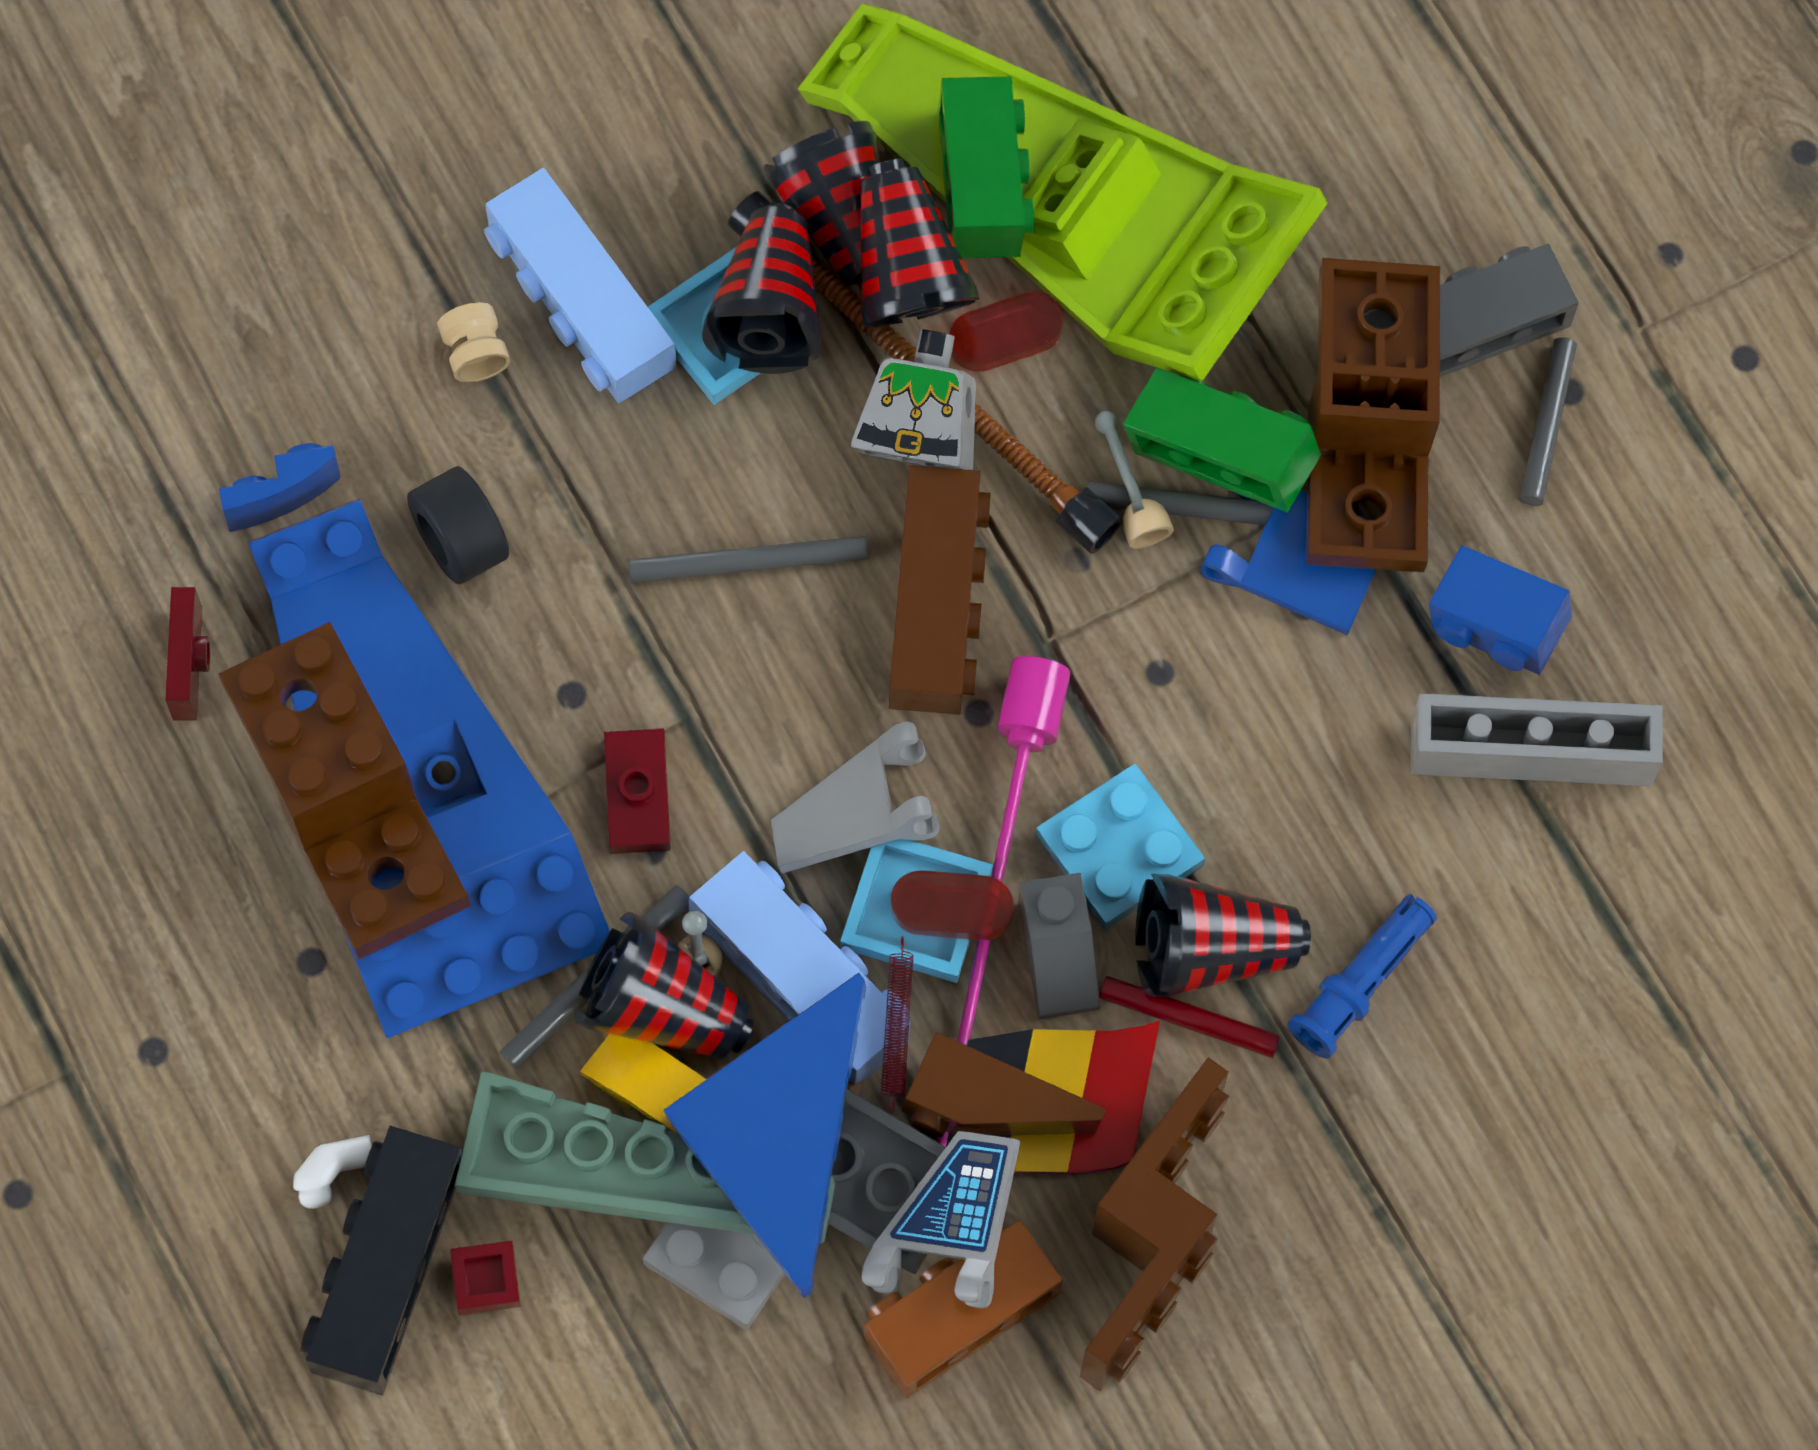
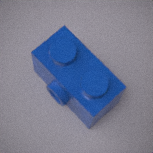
(1500, 611)

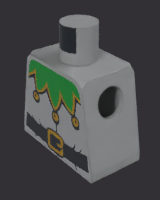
(920, 409)

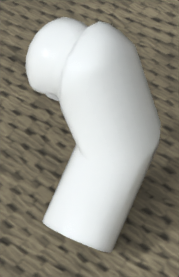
(324, 1165)

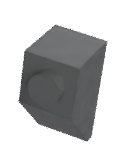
(1059, 945)

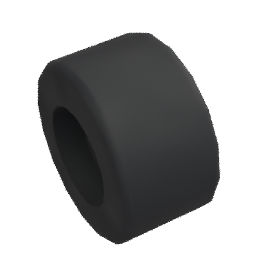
(458, 525)

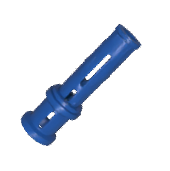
(1348, 994)

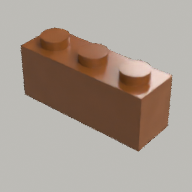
(935, 1330)

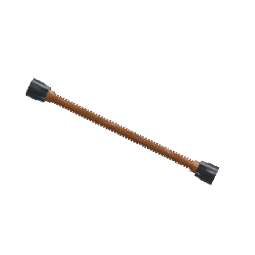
(1081, 514)

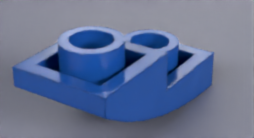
(302, 476)

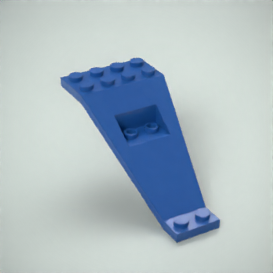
(492, 818)

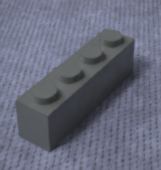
(1498, 307)

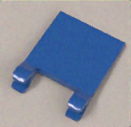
(1282, 576)

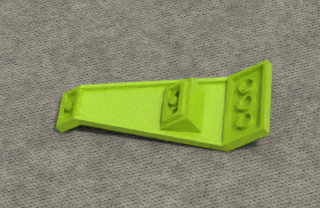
(1130, 226)

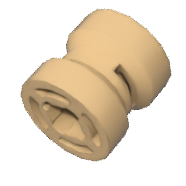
(473, 341)

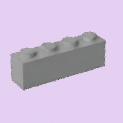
(1536, 739)

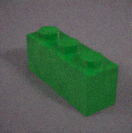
(984, 166)
(1223, 438)

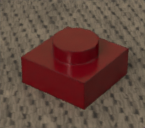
(485, 1277)

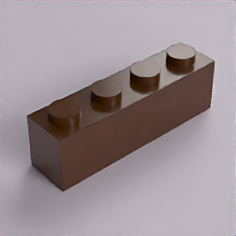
(935, 590)

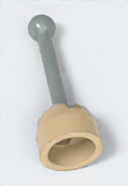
(1144, 519)
(700, 946)

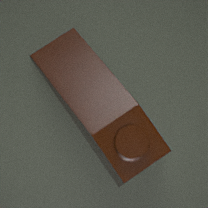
(985, 1096)

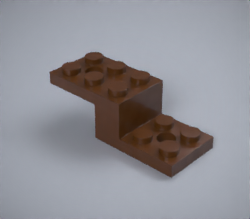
(1374, 414)
(344, 790)
(1156, 1226)

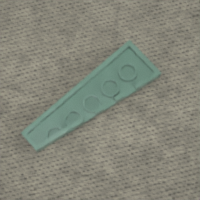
(584, 1158)

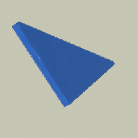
(775, 1125)

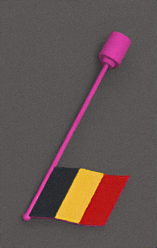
(1093, 1064)

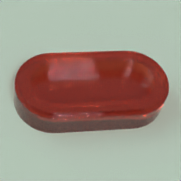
(1006, 331)
(951, 905)

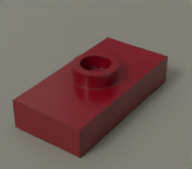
(186, 654)
(637, 791)

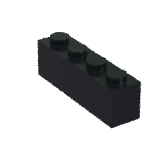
(383, 1261)

